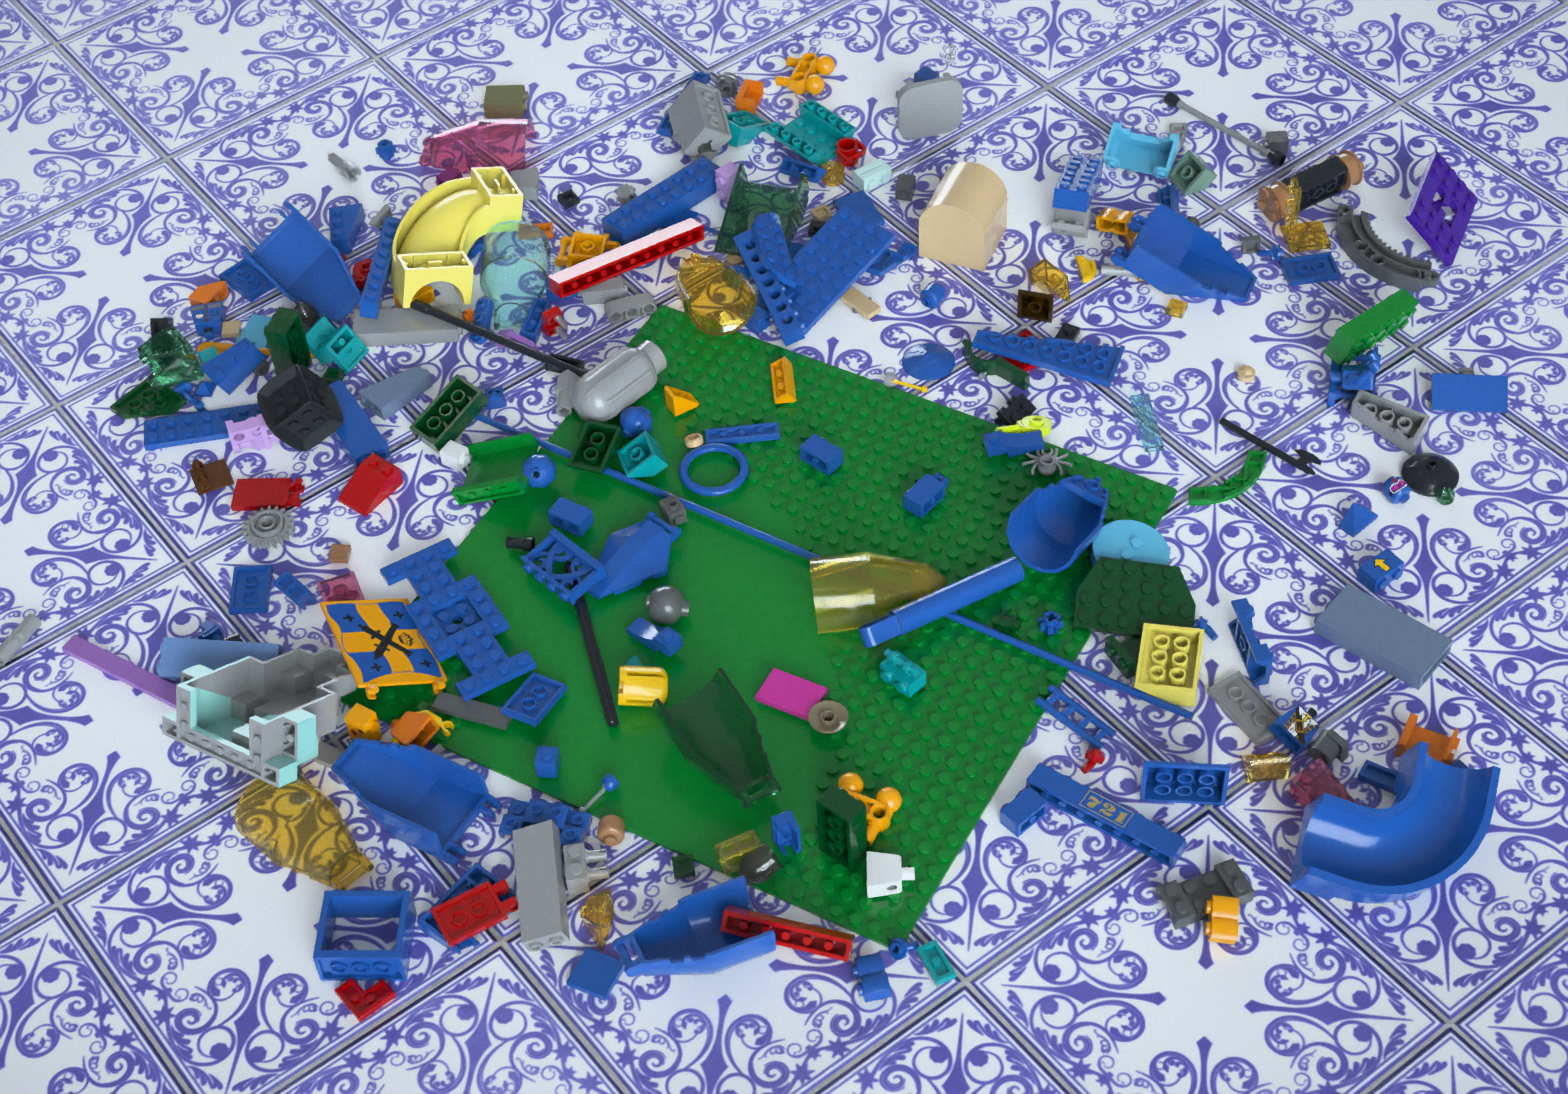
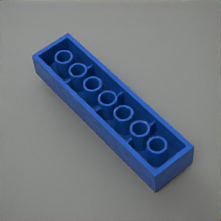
(661, 202)

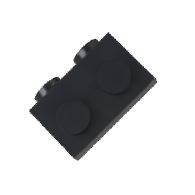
(1017, 409)

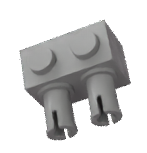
(577, 869)

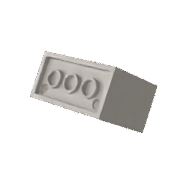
(700, 120)

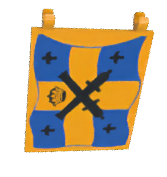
(382, 644)

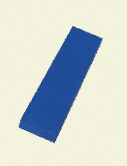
(743, 433)

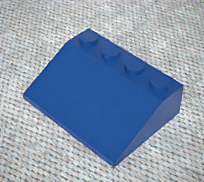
(1184, 782)

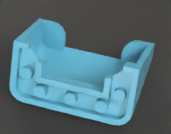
(1140, 152)

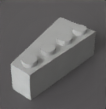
(1390, 420)

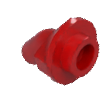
(1094, 757)

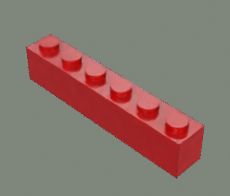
(789, 933)

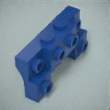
(571, 823)

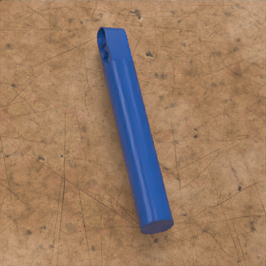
(942, 602)

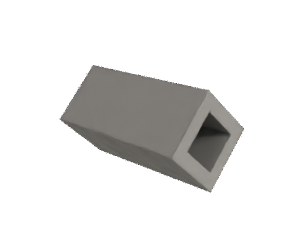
(605, 291)

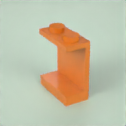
(1439, 746)

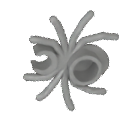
(1047, 462)

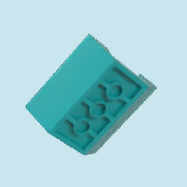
(812, 133)

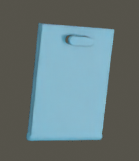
(255, 330)

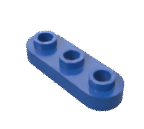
(482, 317)

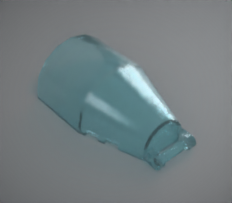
(514, 270)

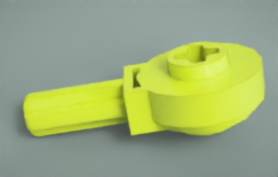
(1029, 424)

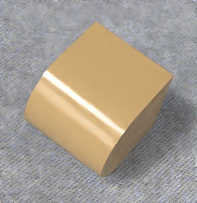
(964, 217)

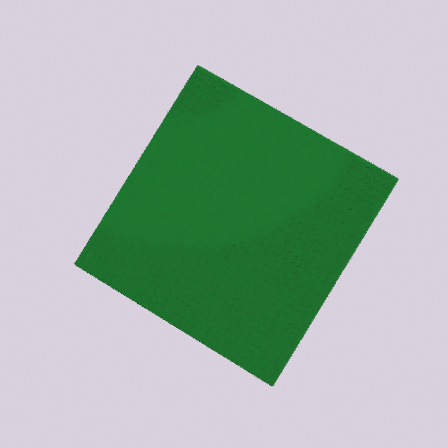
(757, 613)

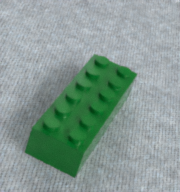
(1371, 327)

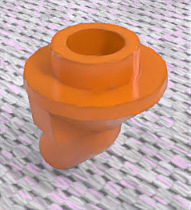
(468, 315)

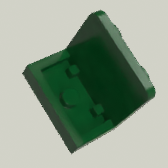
(1123, 654)

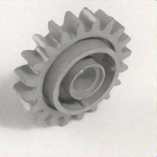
(268, 527)

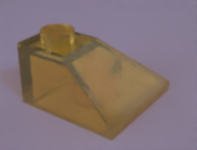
(1050, 279)
(598, 916)

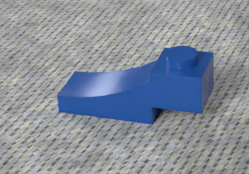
(1012, 443)
(655, 637)

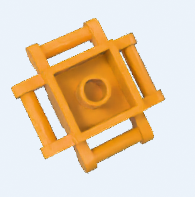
(583, 247)

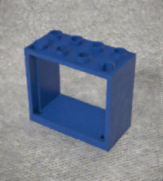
(365, 964)

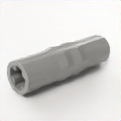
(18, 638)

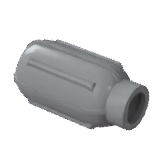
(617, 382)

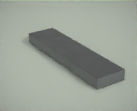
(470, 710)

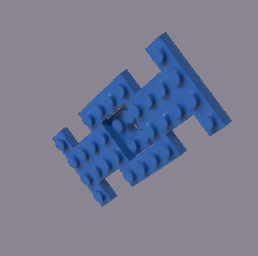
(442, 604)

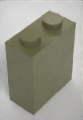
(505, 101)

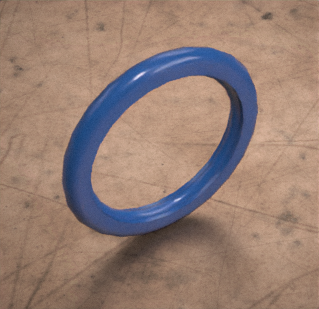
(713, 491)

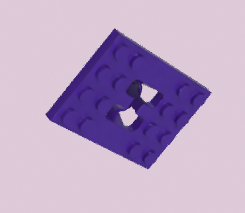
(1429, 220)

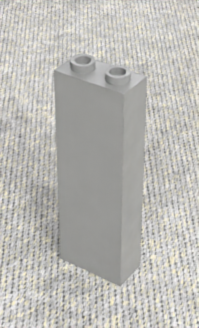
(406, 327)
(540, 886)

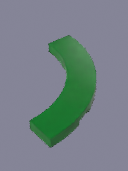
(1233, 486)

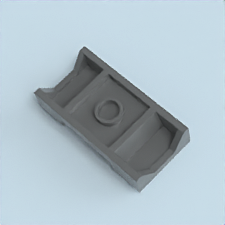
(1188, 898)

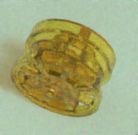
(834, 175)

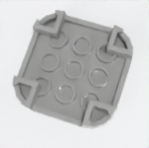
(929, 107)

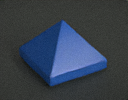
(205, 389)

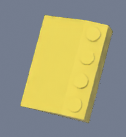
(1170, 663)

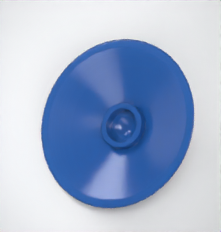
(928, 361)

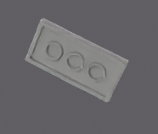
(1245, 707)

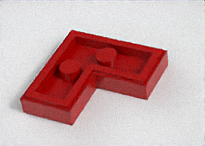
(362, 1002)

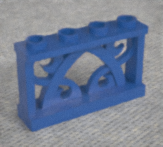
(558, 543)

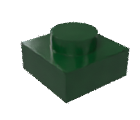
(332, 375)
(683, 866)

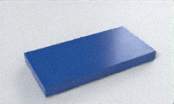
(1469, 393)

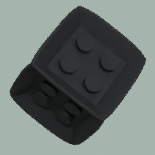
(299, 407)

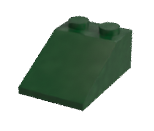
(596, 447)

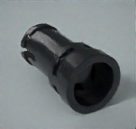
(524, 544)

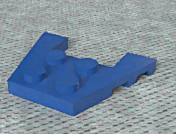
(890, 259)

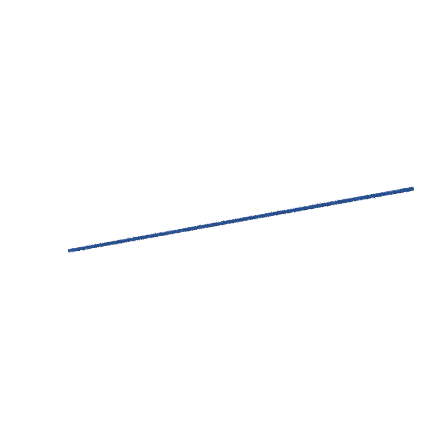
(806, 554)

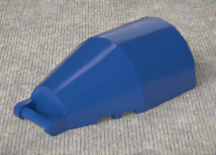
(690, 938)

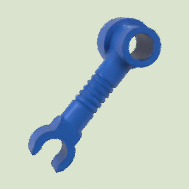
(183, 390)

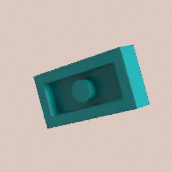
(936, 962)

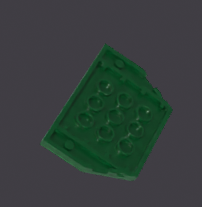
(1128, 593)

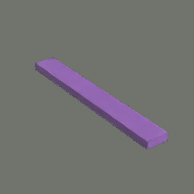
(121, 669)

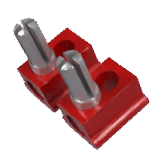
(553, 322)

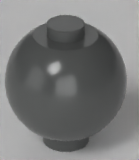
(666, 605)

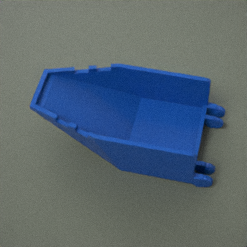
(1183, 259)
(306, 266)
(416, 794)

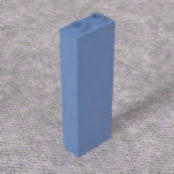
(184, 653)

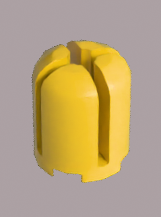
(642, 685)

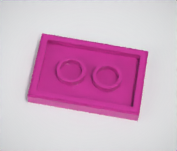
(790, 693)

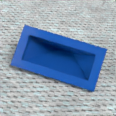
(1357, 519)

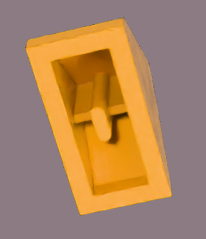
(679, 401)

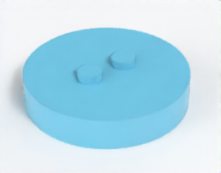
(1130, 541)

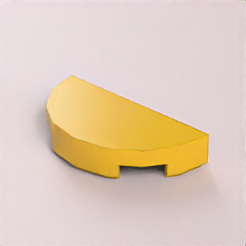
(1086, 268)

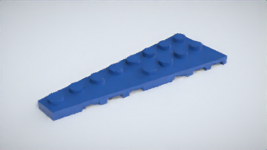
(1064, 356)

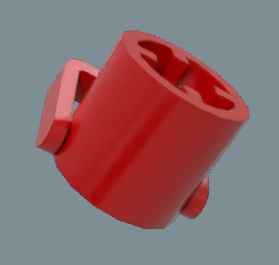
(848, 152)

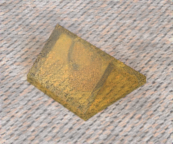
(1266, 766)

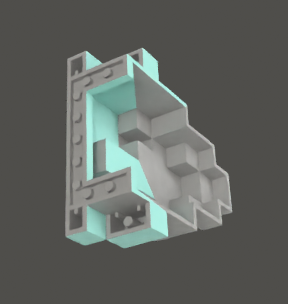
(261, 712)

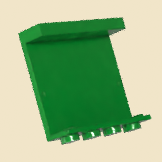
(496, 469)

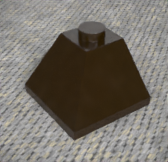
(1035, 306)

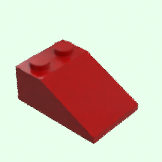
(371, 485)

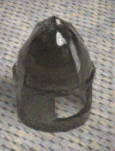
(308, 314)
(759, 865)

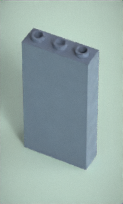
(1382, 636)

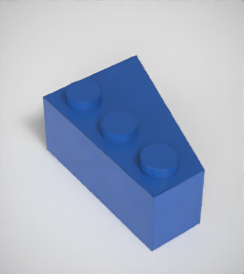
(344, 226)
(233, 365)

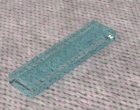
(1146, 422)

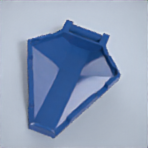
(635, 555)

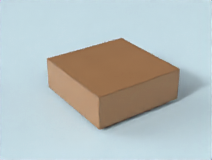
(339, 553)

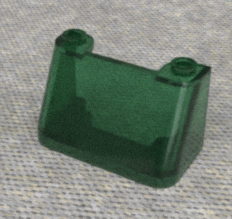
(170, 359)

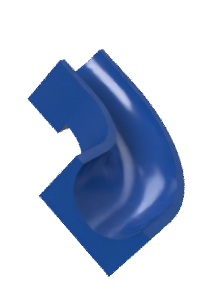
(1401, 848)

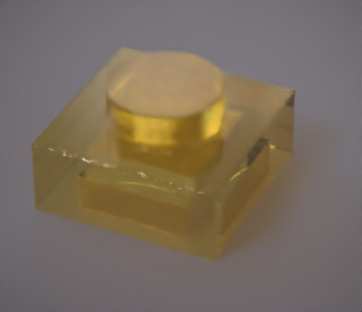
(1176, 308)

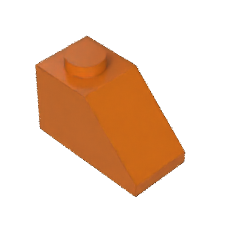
(209, 293)

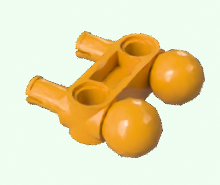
(805, 75)
(886, 803)

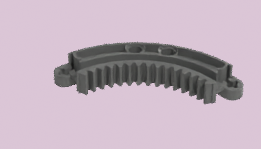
(1375, 258)

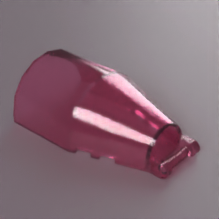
(480, 144)

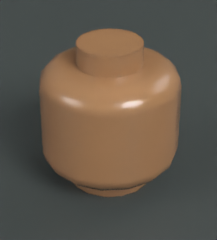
(611, 830)

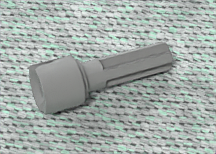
(347, 169)

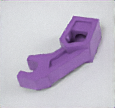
(510, 334)

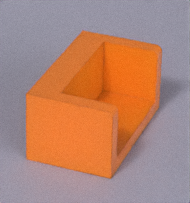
(749, 95)

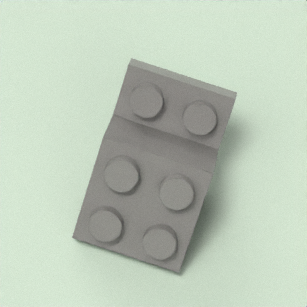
(1071, 222)

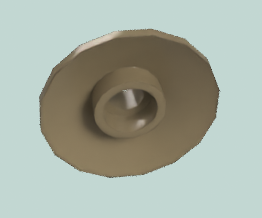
(828, 717)

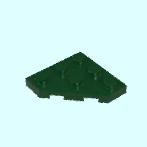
(146, 402)

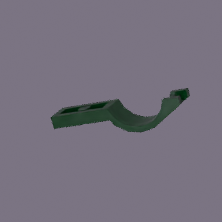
(995, 367)

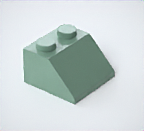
(1191, 174)

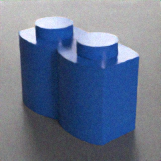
(872, 977)

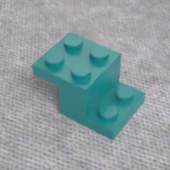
(335, 344)

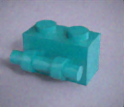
(902, 673)

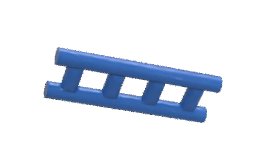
(1079, 727)

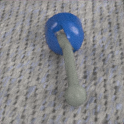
(609, 784)

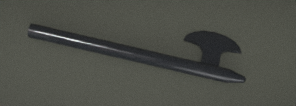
(1301, 463)

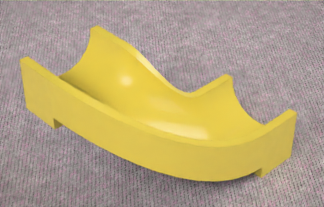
(443, 227)

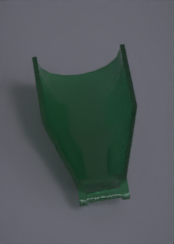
(721, 739)

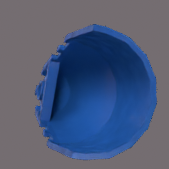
(1057, 523)

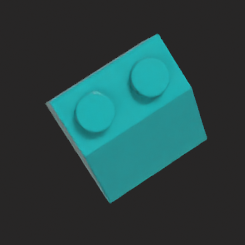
(642, 457)

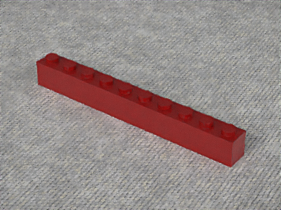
(625, 258)

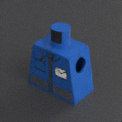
(208, 319)

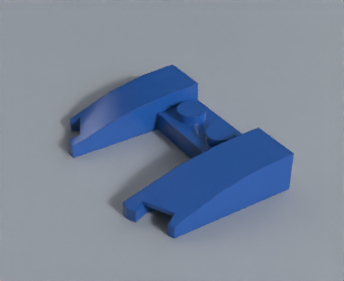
(472, 878)

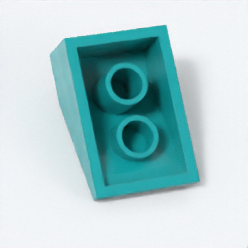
(744, 127)

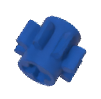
(385, 149)
(1050, 623)

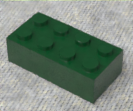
(287, 340)
(449, 413)
(842, 827)

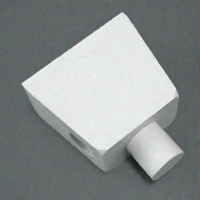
(886, 874)

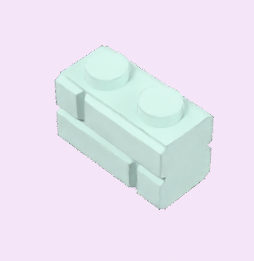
(872, 175)

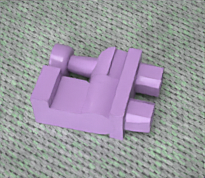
(250, 433)

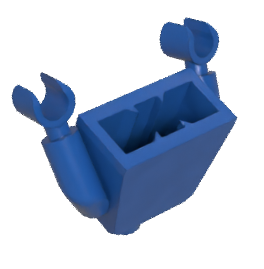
(1358, 376)

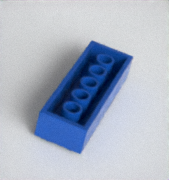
(1078, 183)

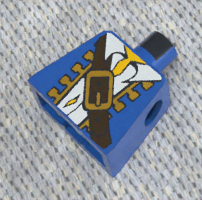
(1296, 728)

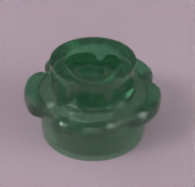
(1445, 500)

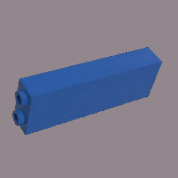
(357, 433)

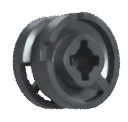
(727, 84)

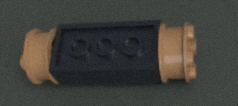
(1316, 182)

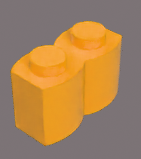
(1114, 220)
(1223, 919)

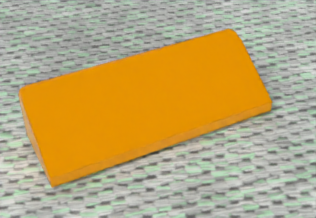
(783, 381)

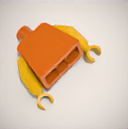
(418, 728)

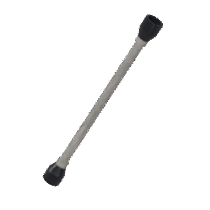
(1275, 157)

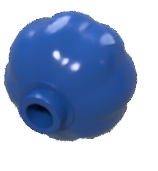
(635, 421)
(544, 466)

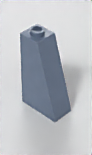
(395, 392)

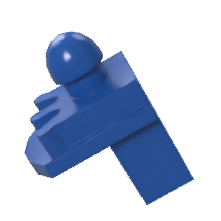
(210, 631)

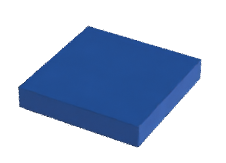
(596, 974)

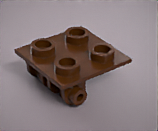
(210, 476)

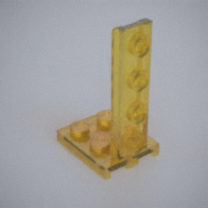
(1301, 236)

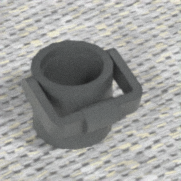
(1329, 746)

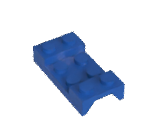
(1254, 655)

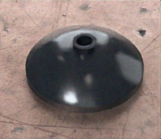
(1429, 473)

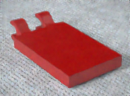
(265, 492)
(473, 911)

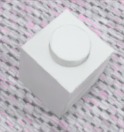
(455, 455)

